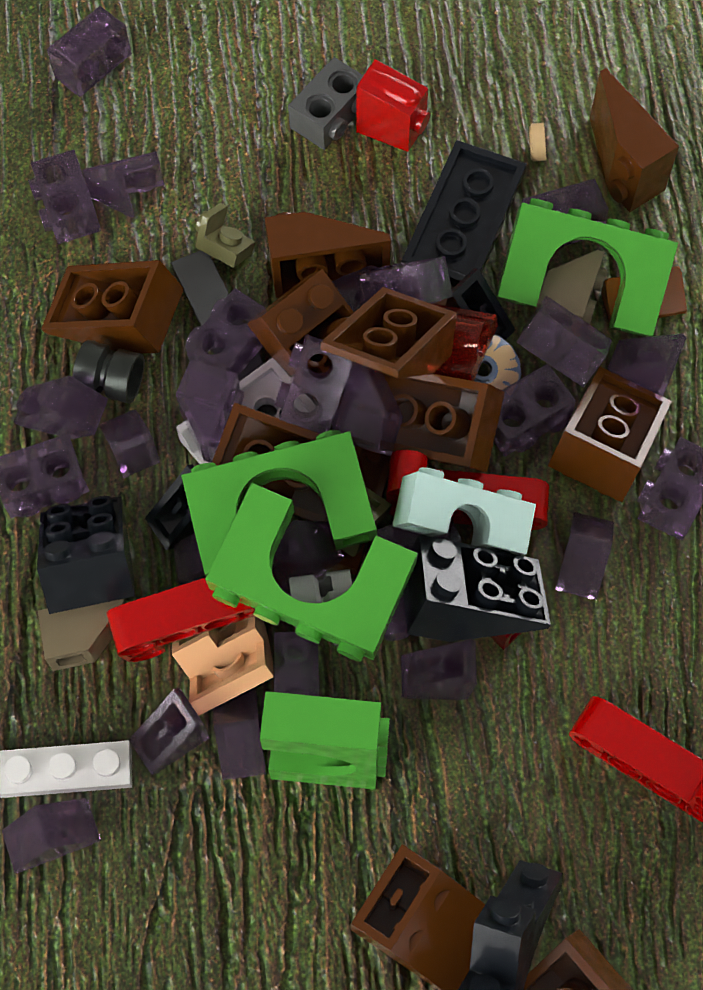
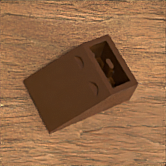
(307, 308)
(421, 920)

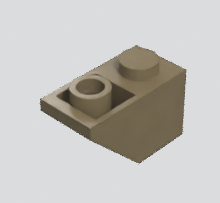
(574, 283)
(76, 634)

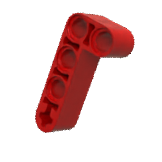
(532, 489)
(169, 616)
(641, 754)

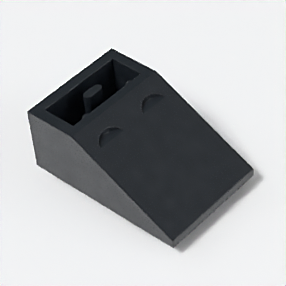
(84, 554)
(472, 592)

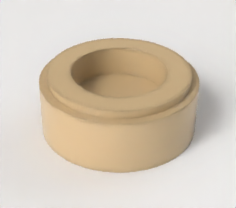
(537, 142)

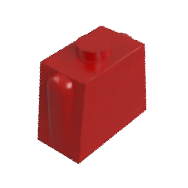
(391, 106)

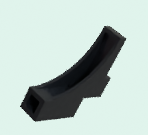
(511, 928)

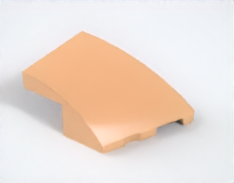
(224, 662)

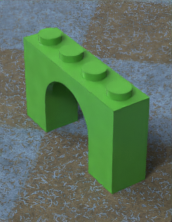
(641, 259)
(324, 465)
(351, 621)
(324, 740)

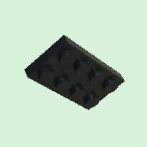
(466, 209)

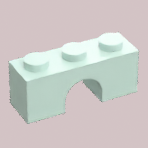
(498, 519)

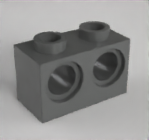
(328, 96)

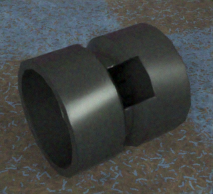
(114, 373)

